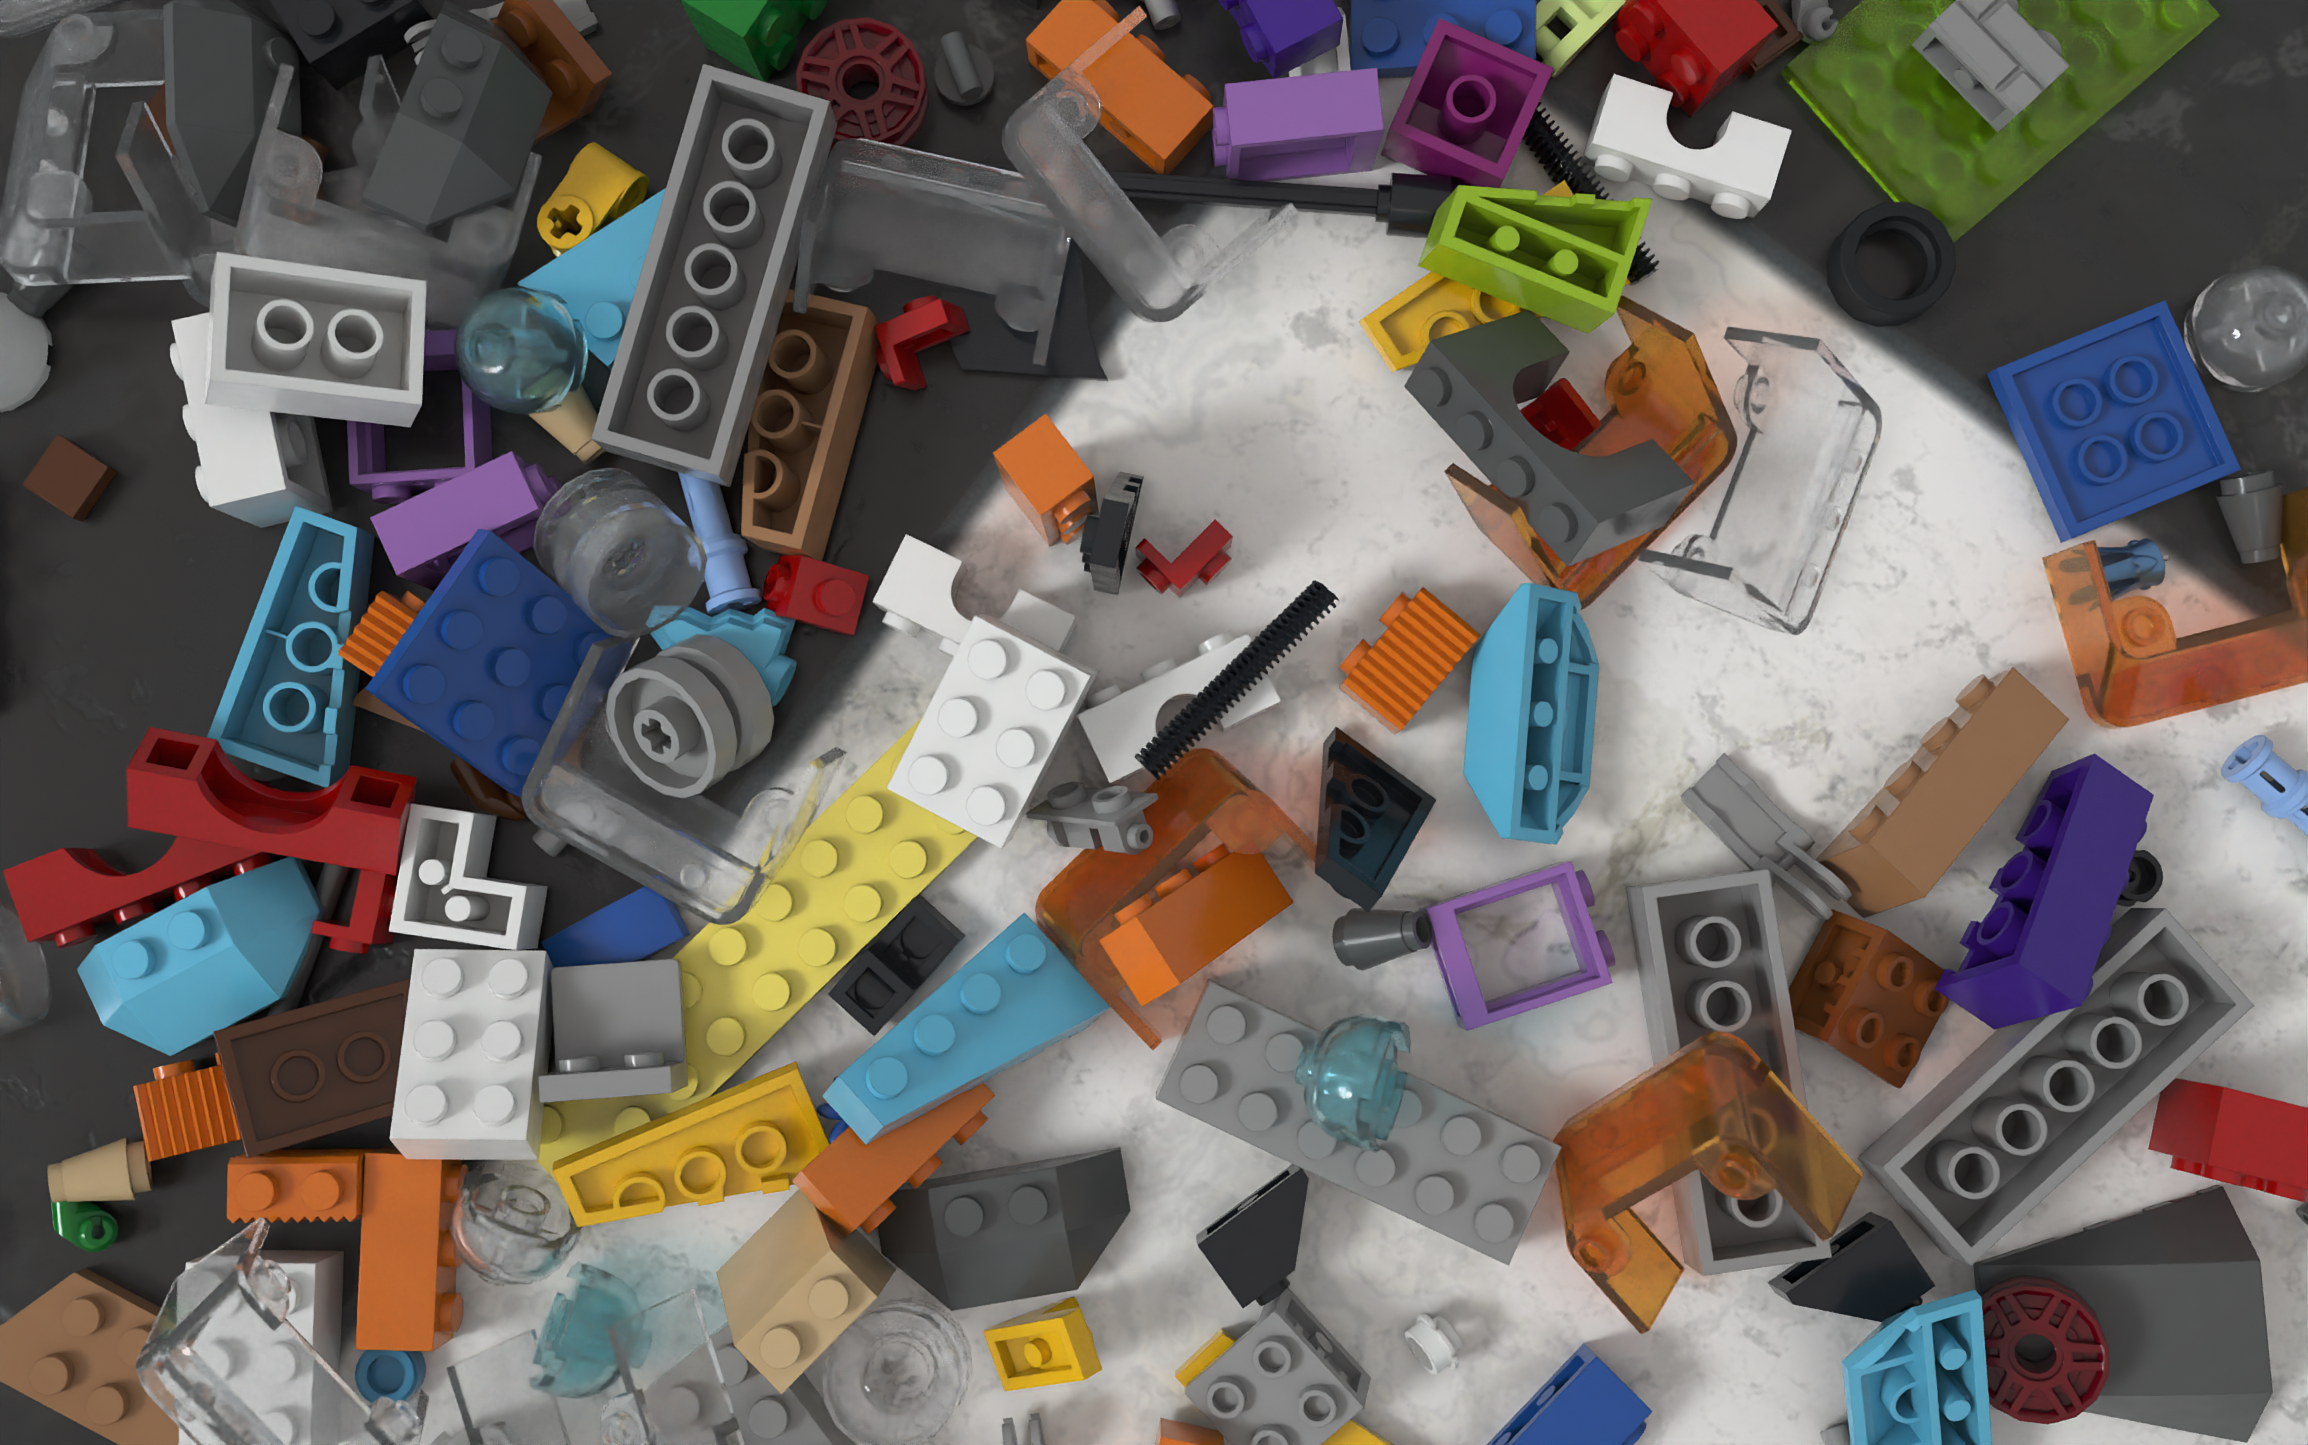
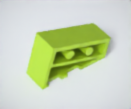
(1538, 250)

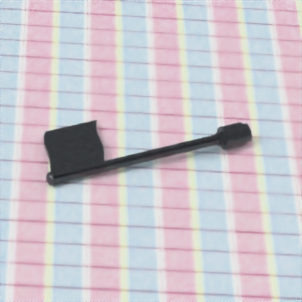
(995, 347)

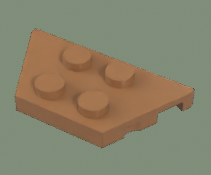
(80, 1358)

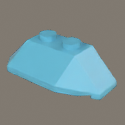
(1532, 714)
(205, 958)
(1921, 1377)

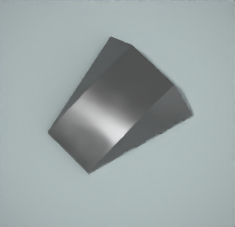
(2175, 1307)

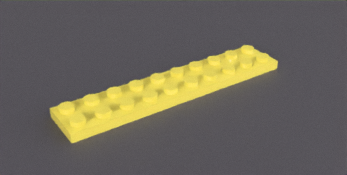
(756, 974)

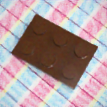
(314, 1068)

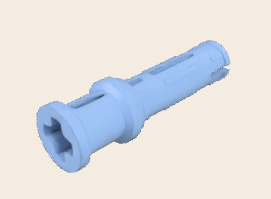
(725, 566)
(2279, 797)

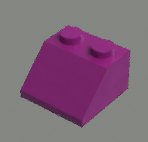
(1466, 108)

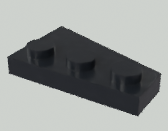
(1109, 534)
(1364, 820)

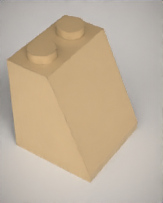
(797, 1289)

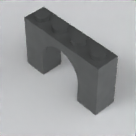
(1569, 498)

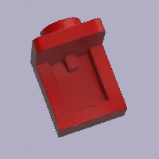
(922, 325)
(1561, 415)
(1200, 560)
(815, 593)
(369, 916)

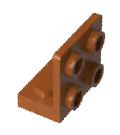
(559, 57)
(1867, 997)

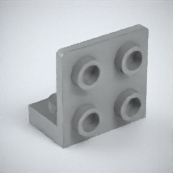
(617, 1031)
(1281, 1381)

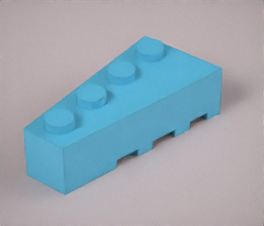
(602, 276)
(289, 686)
(981, 1021)

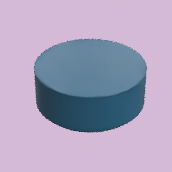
(389, 1374)

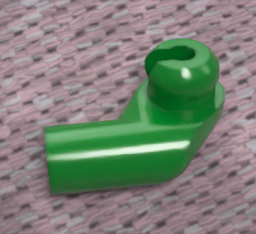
(84, 1225)

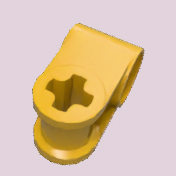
(590, 197)

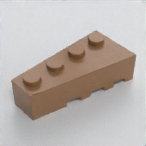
(806, 424)
(1943, 793)

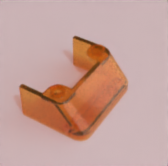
(1655, 392)
(2136, 667)
(1193, 799)
(1695, 1110)

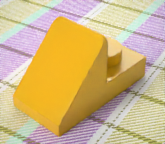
(1043, 1347)

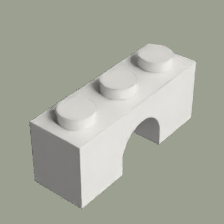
(1634, 143)
(923, 594)
(1125, 722)

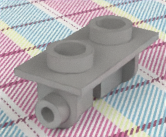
(1097, 817)

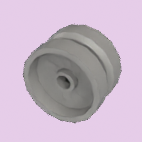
(690, 715)

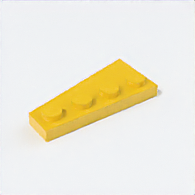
(1434, 310)
(710, 1150)

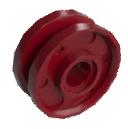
(871, 52)
(2069, 1377)

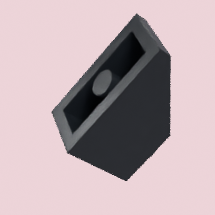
(1259, 1239)
(1866, 1278)

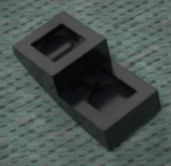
(896, 965)

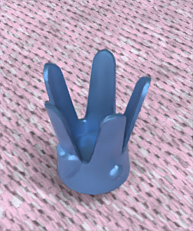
(2133, 566)

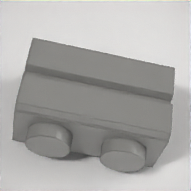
(1992, 56)

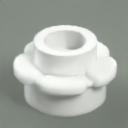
(1434, 1343)

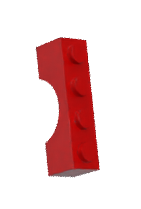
(194, 792)
(76, 890)

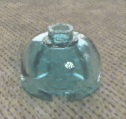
(521, 350)
(1355, 1079)
(575, 1336)

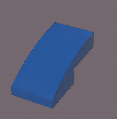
(620, 932)

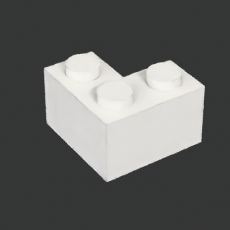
(447, 888)

